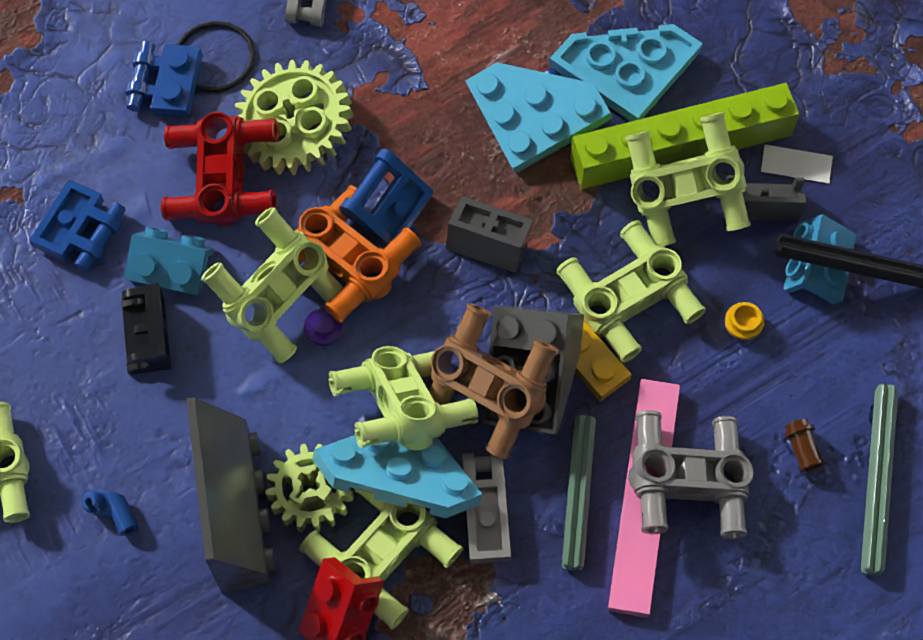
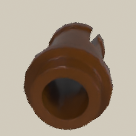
(804, 444)

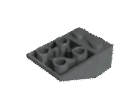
(511, 342)

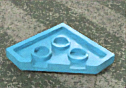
(628, 65)
(535, 110)
(400, 475)

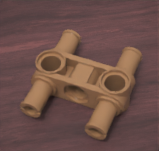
(491, 380)

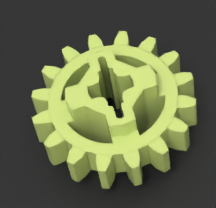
(301, 501)

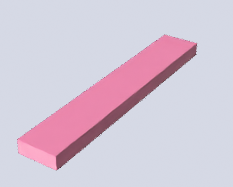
(635, 550)

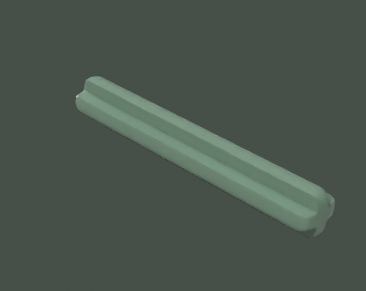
(578, 493)

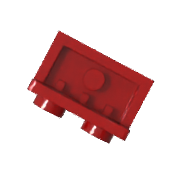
(340, 603)

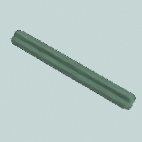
(879, 480)

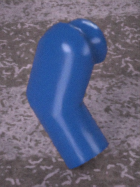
(113, 506)

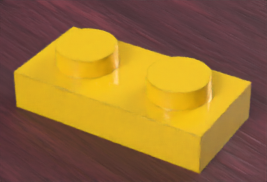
(599, 366)

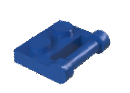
(398, 204)

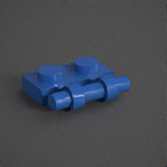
(175, 81)
(68, 219)

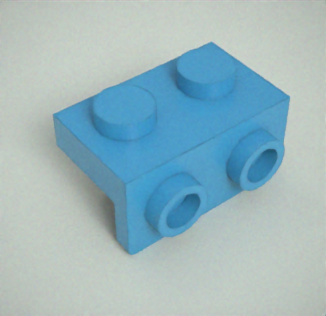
(168, 260)
(820, 280)

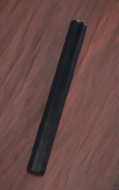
(848, 260)

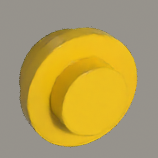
(744, 321)

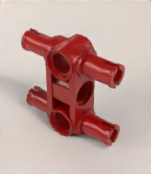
(219, 169)

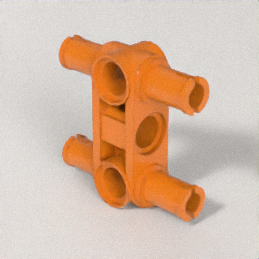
(354, 257)

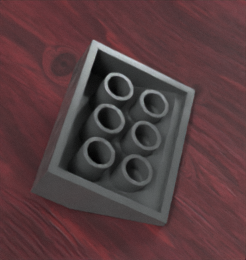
(229, 497)

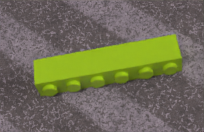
(679, 134)

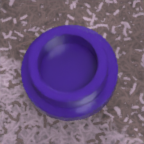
(322, 328)

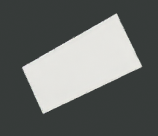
(796, 163)

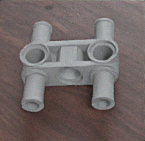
(690, 474)

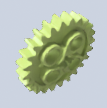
(297, 115)

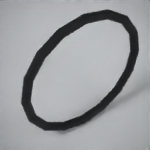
(236, 29)

